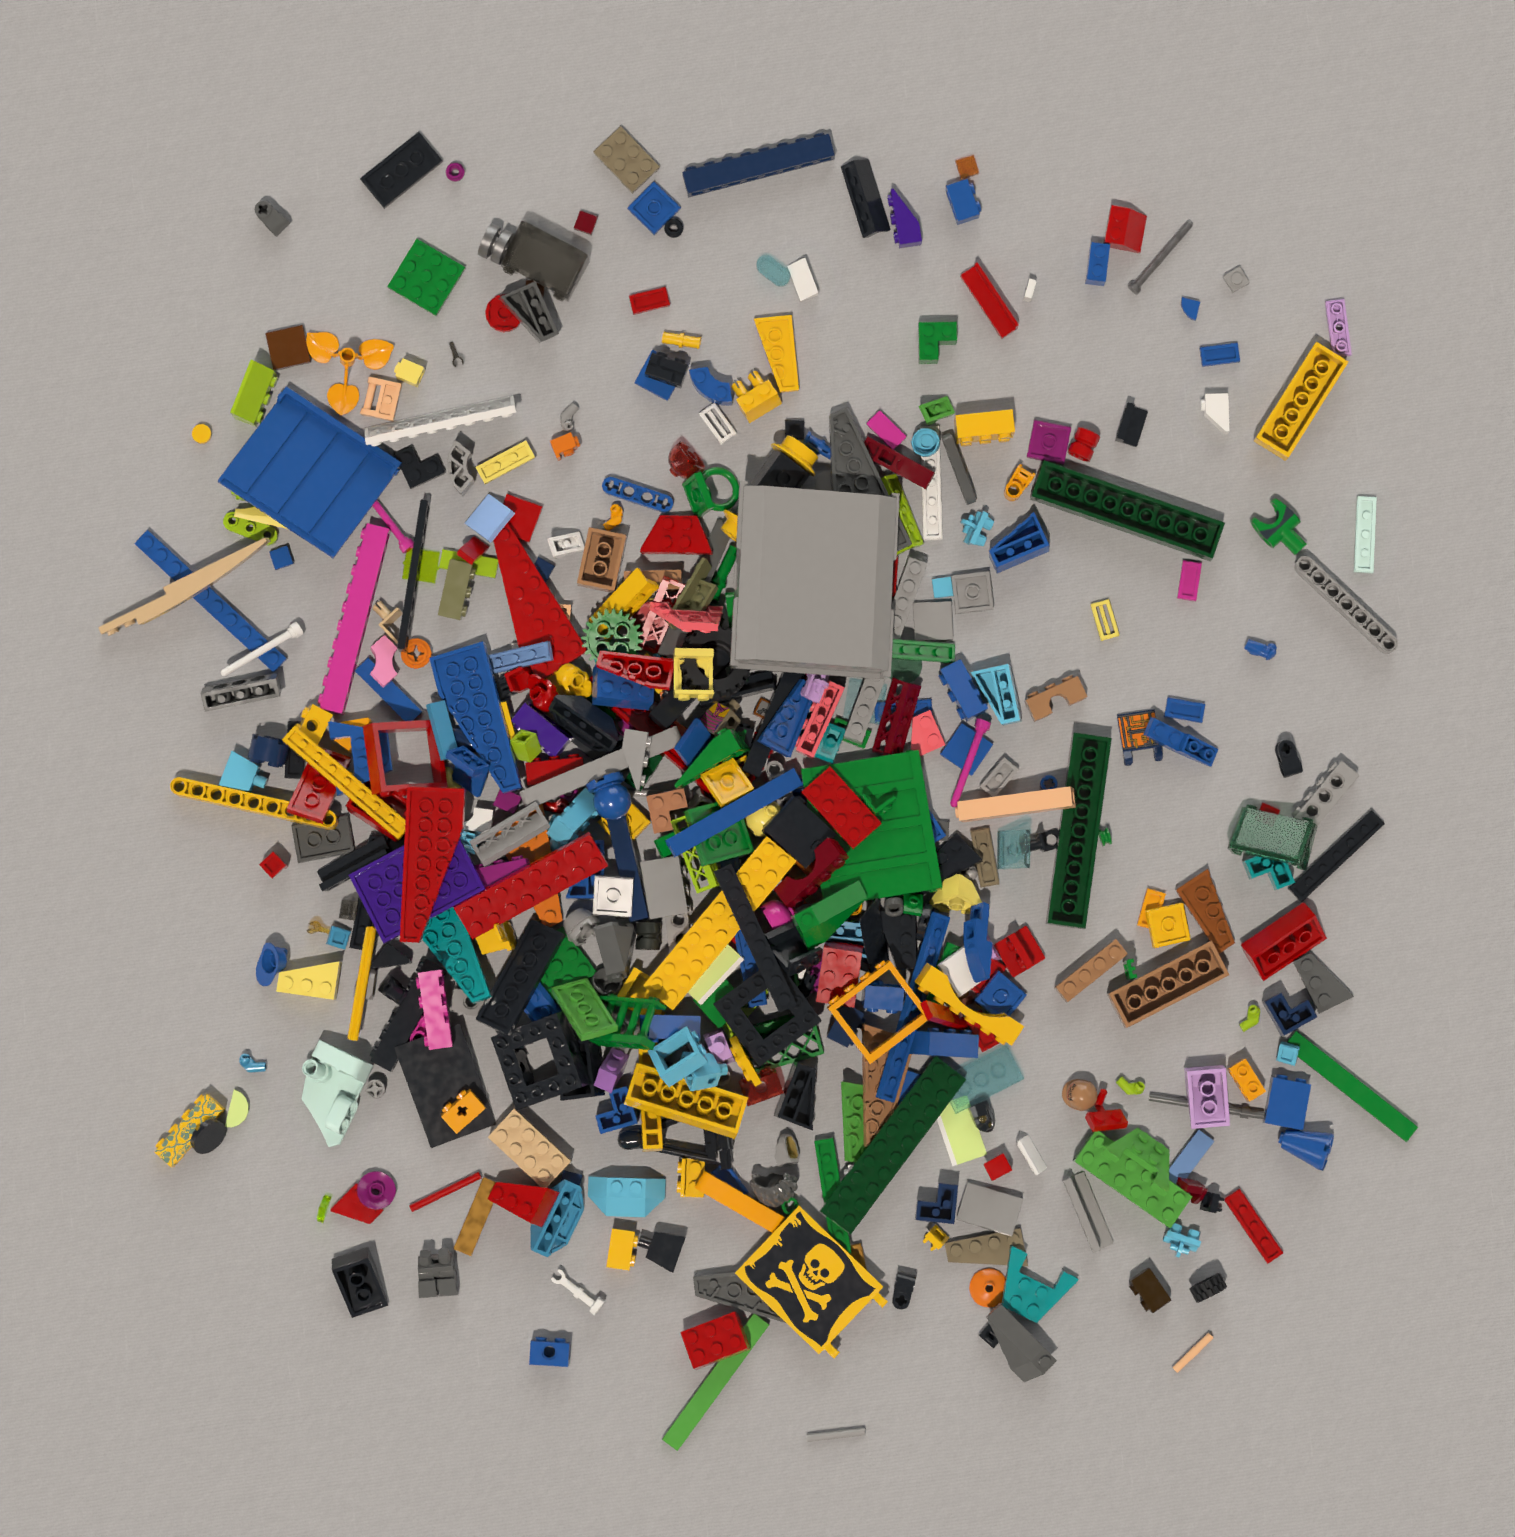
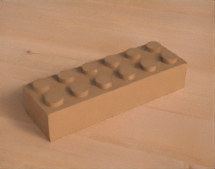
(1168, 984)

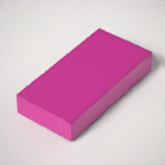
(886, 430)
(1189, 580)

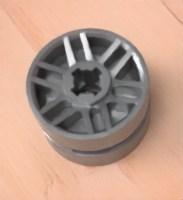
(495, 244)

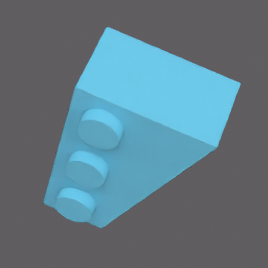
(1000, 692)
(573, 819)

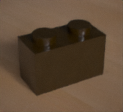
(1149, 1290)

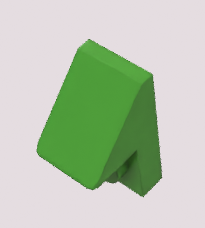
(936, 410)

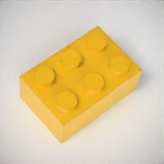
(984, 427)

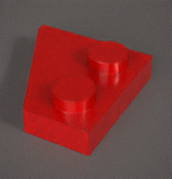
(352, 1207)

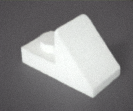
(566, 544)

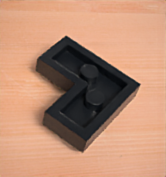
(416, 472)

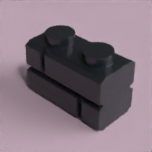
(666, 369)

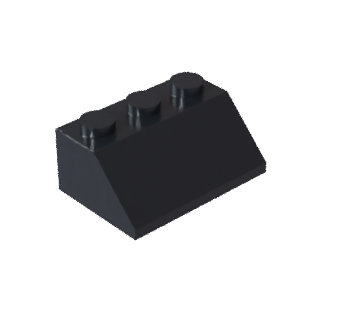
(592, 1060)

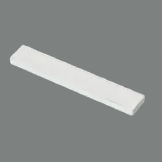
(932, 497)

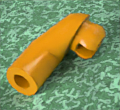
(615, 518)

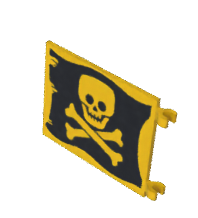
(810, 1280)

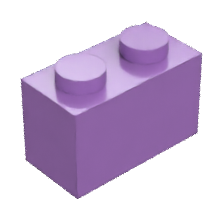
(611, 1070)

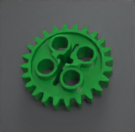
(612, 621)

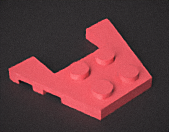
(690, 620)

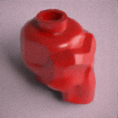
(541, 692)

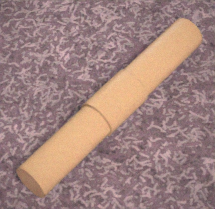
(1192, 1352)

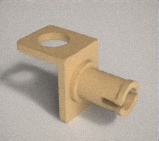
(388, 617)

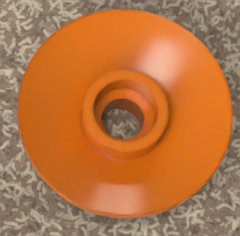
(980, 1281)

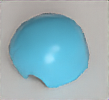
(925, 442)

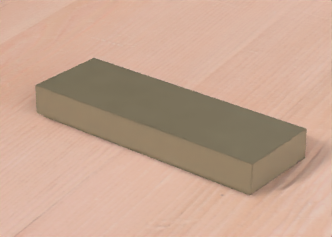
(983, 847)

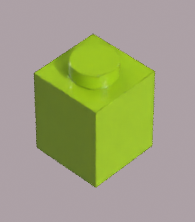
(525, 746)

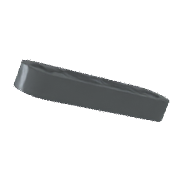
(958, 468)

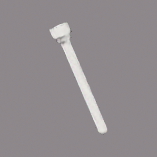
(293, 631)

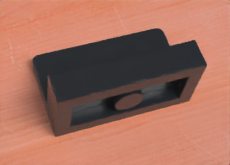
(1131, 425)

